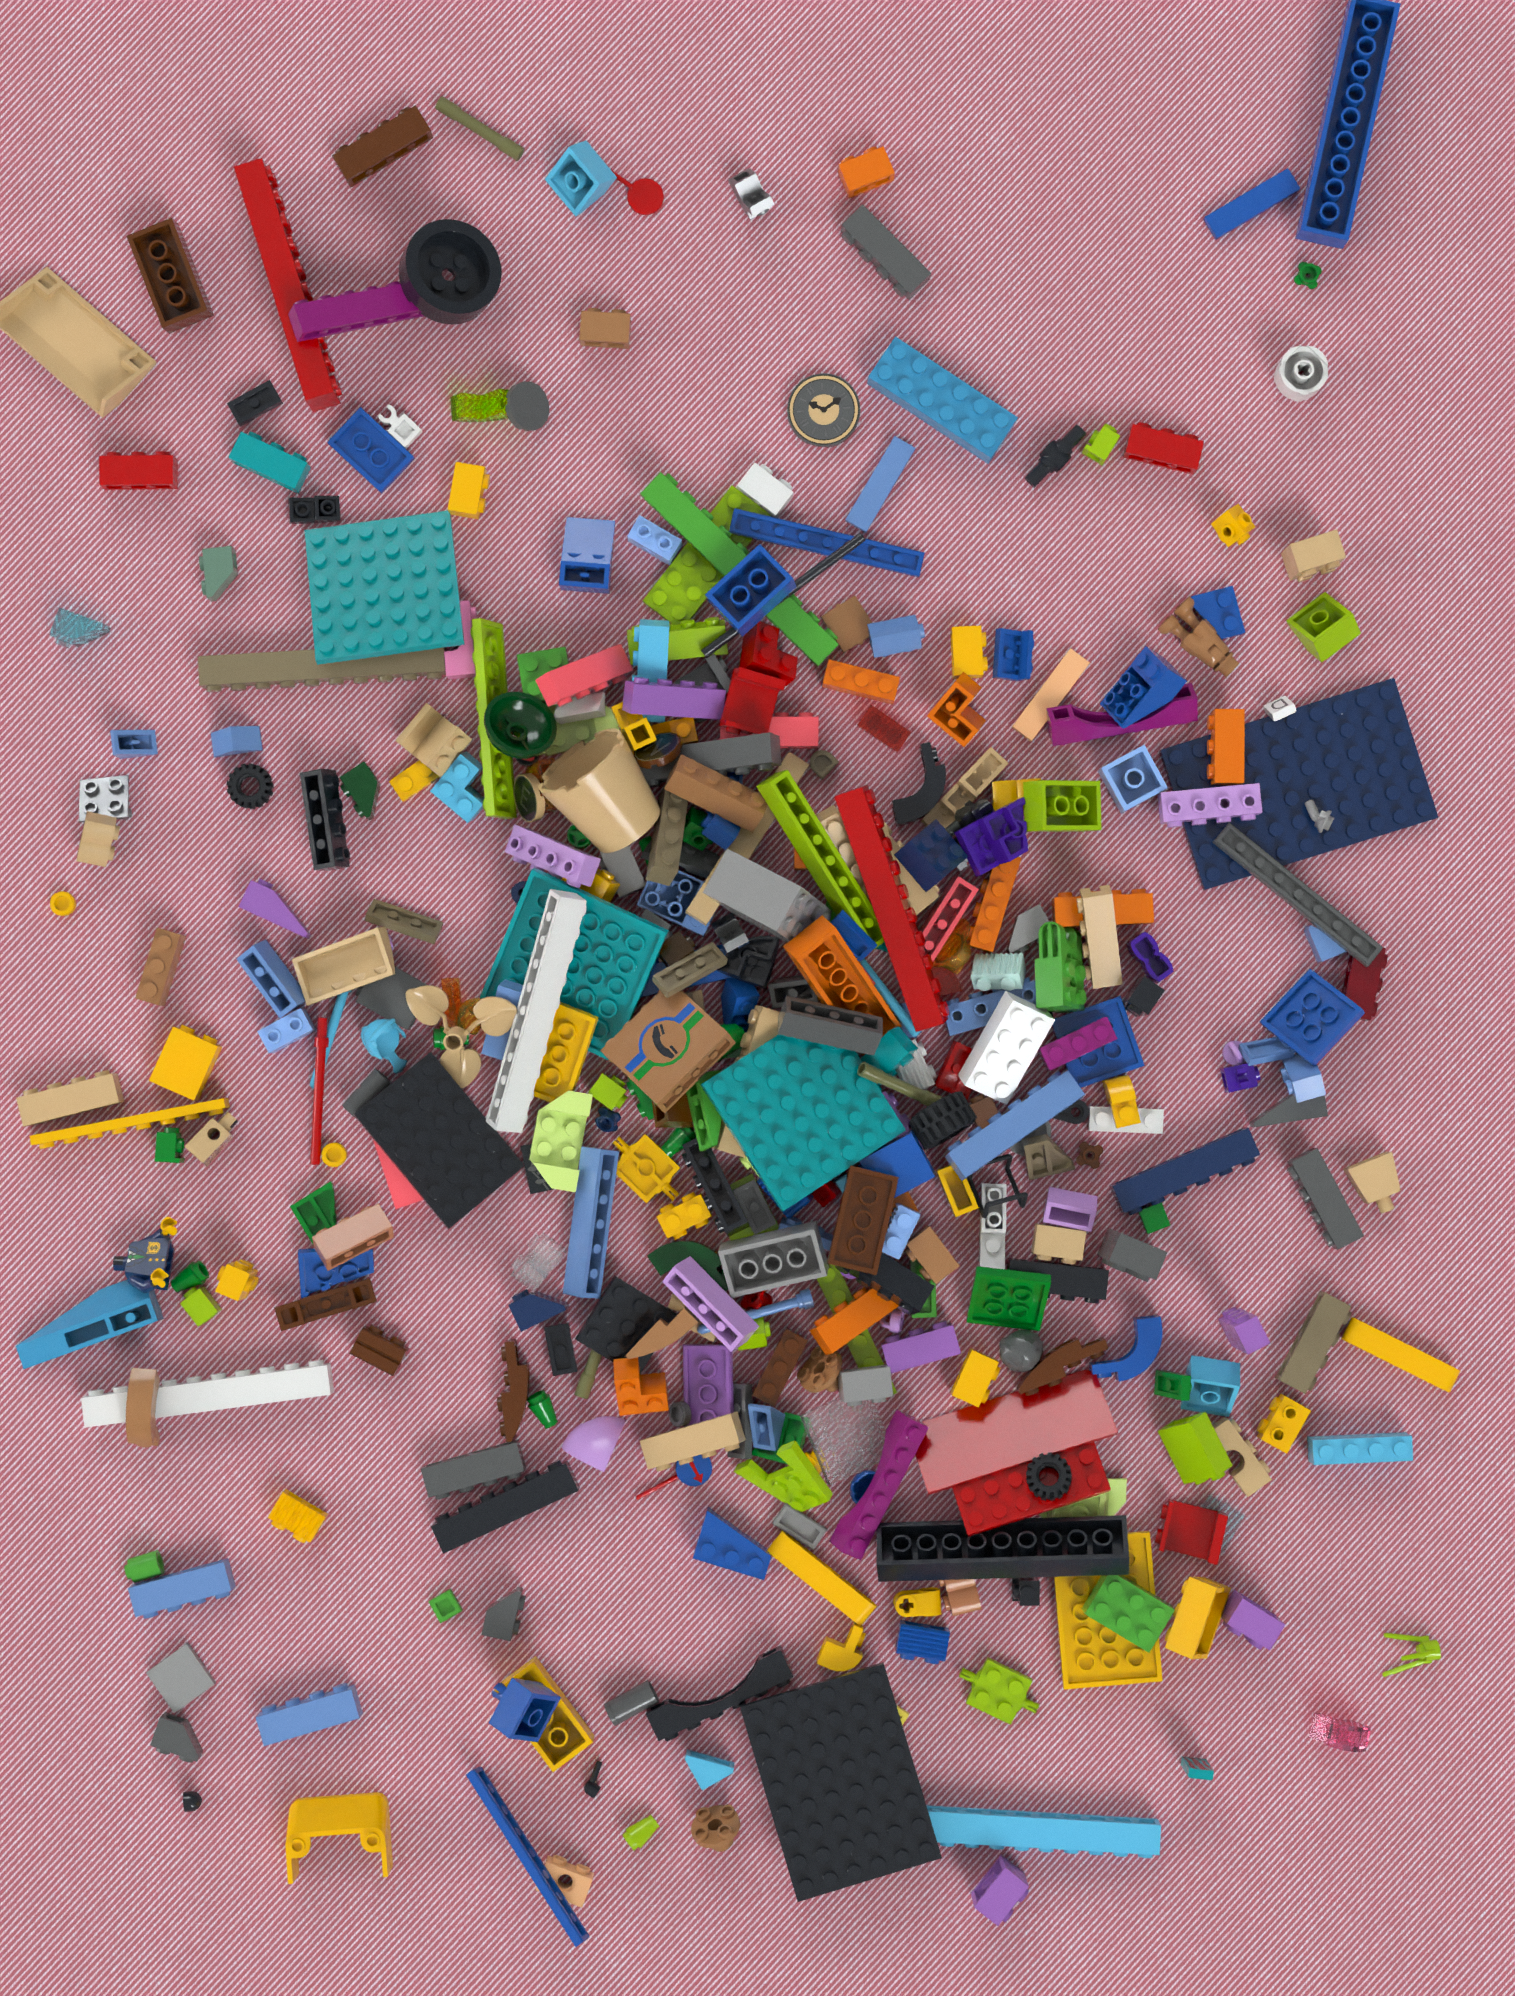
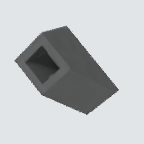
(501, 1616)
(176, 1737)

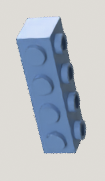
(979, 1008)

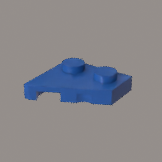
(1221, 611)

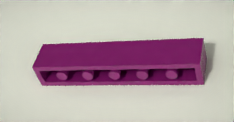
(351, 311)

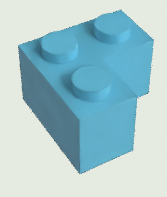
(455, 787)

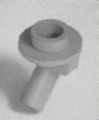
(1322, 820)

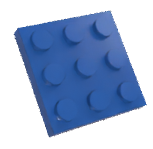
(1312, 1017)
(1110, 1059)

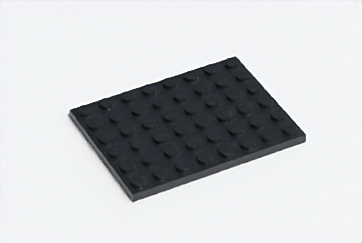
(840, 1782)

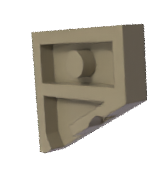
(1045, 1157)

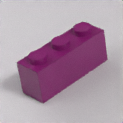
(1077, 1043)

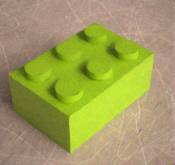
(1062, 806)

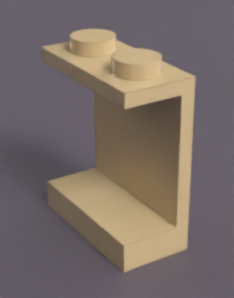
(433, 740)

